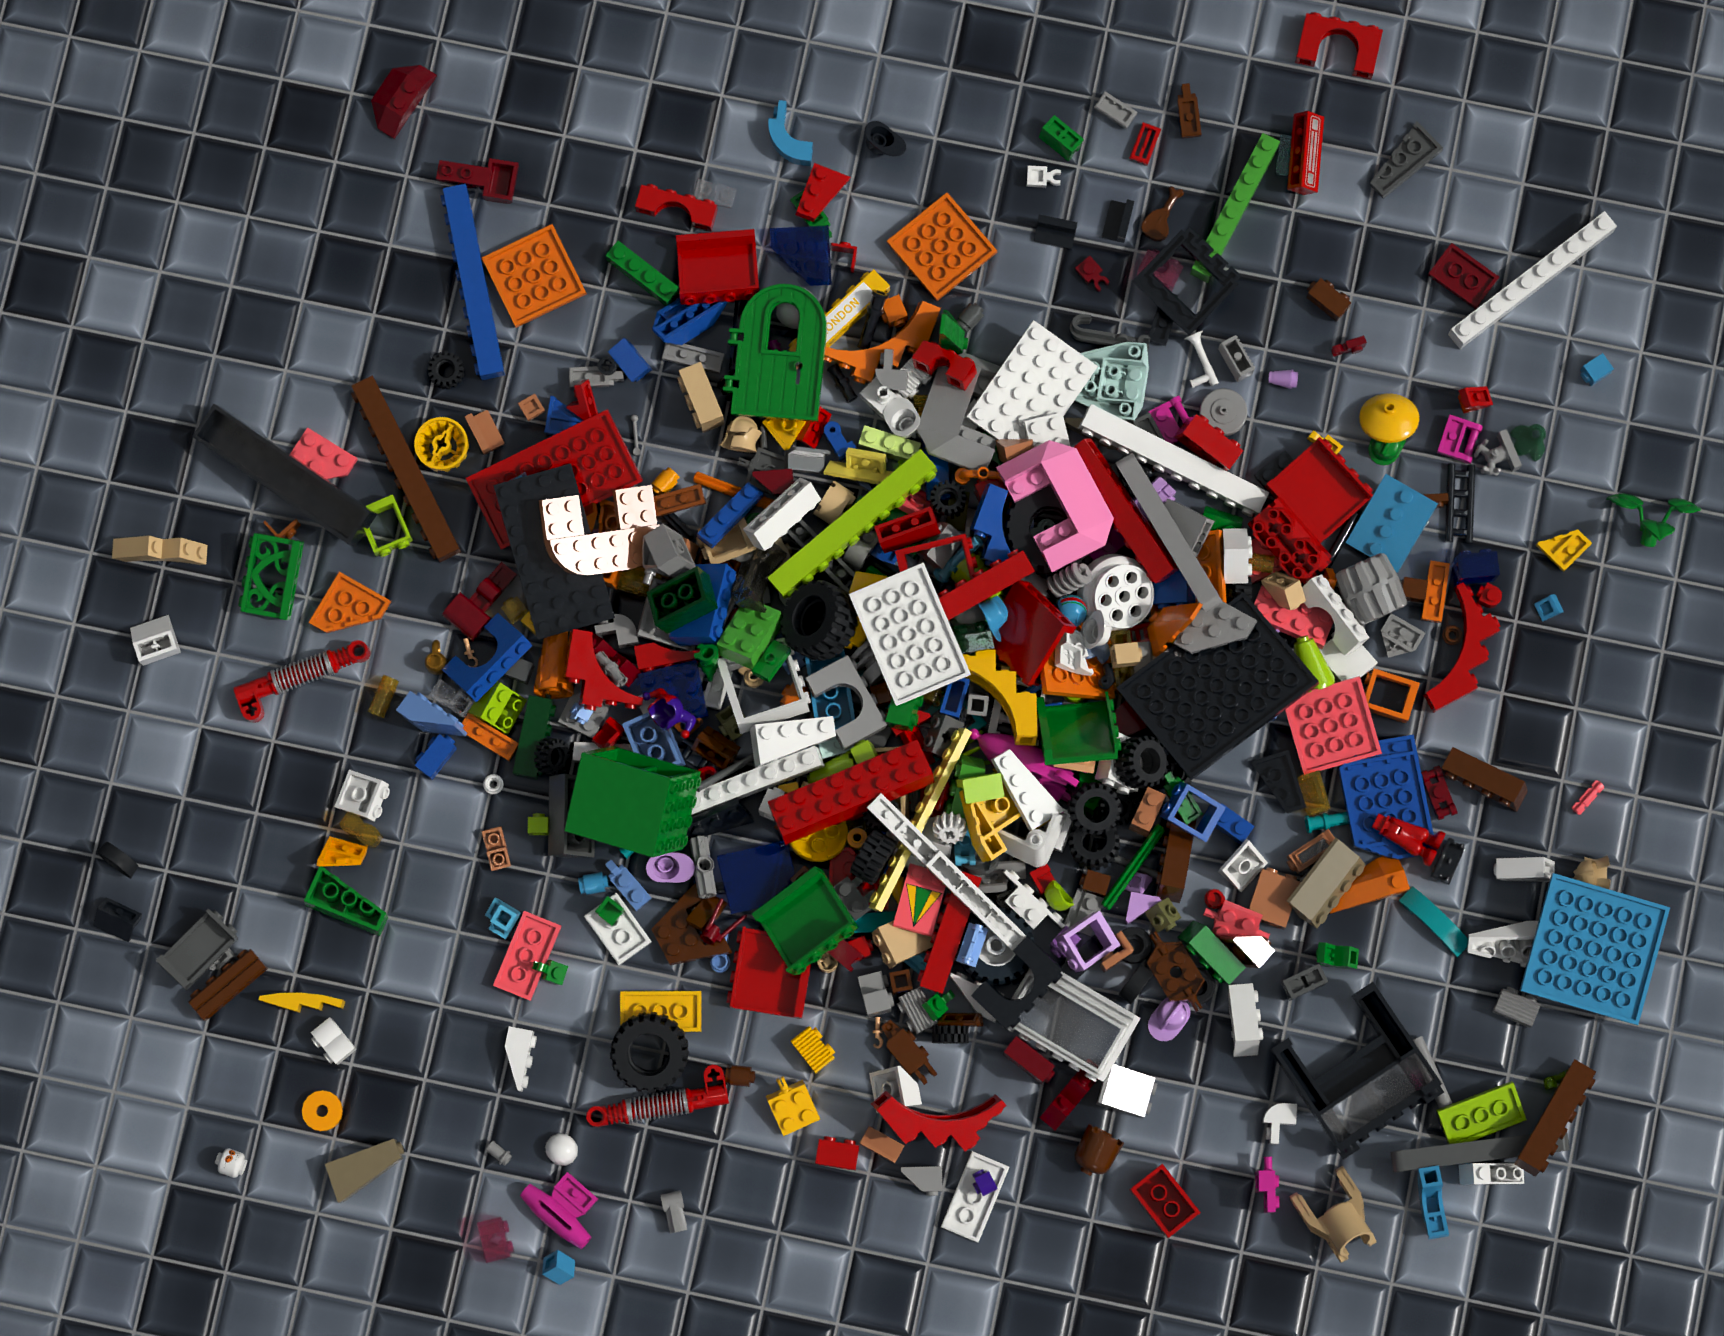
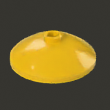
(1389, 418)

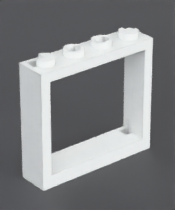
(773, 715)

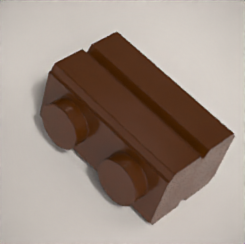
(715, 748)

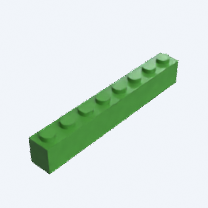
(1238, 201)

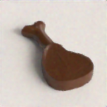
(1155, 224)

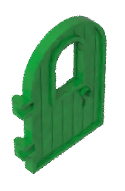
(770, 376)

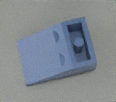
(429, 716)

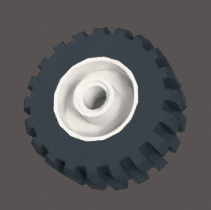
(997, 961)

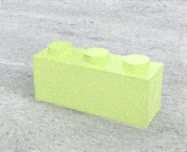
(887, 443)

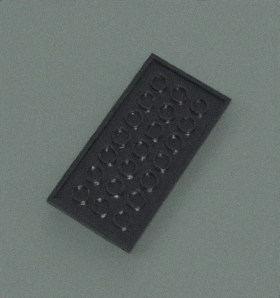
(553, 596)

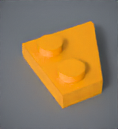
(341, 853)

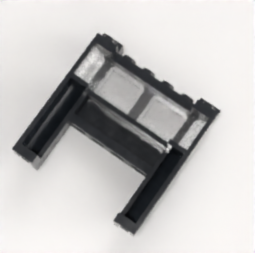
(1369, 1083)

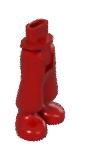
(1409, 837)

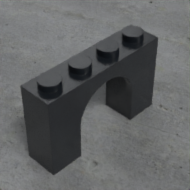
(1008, 1010)

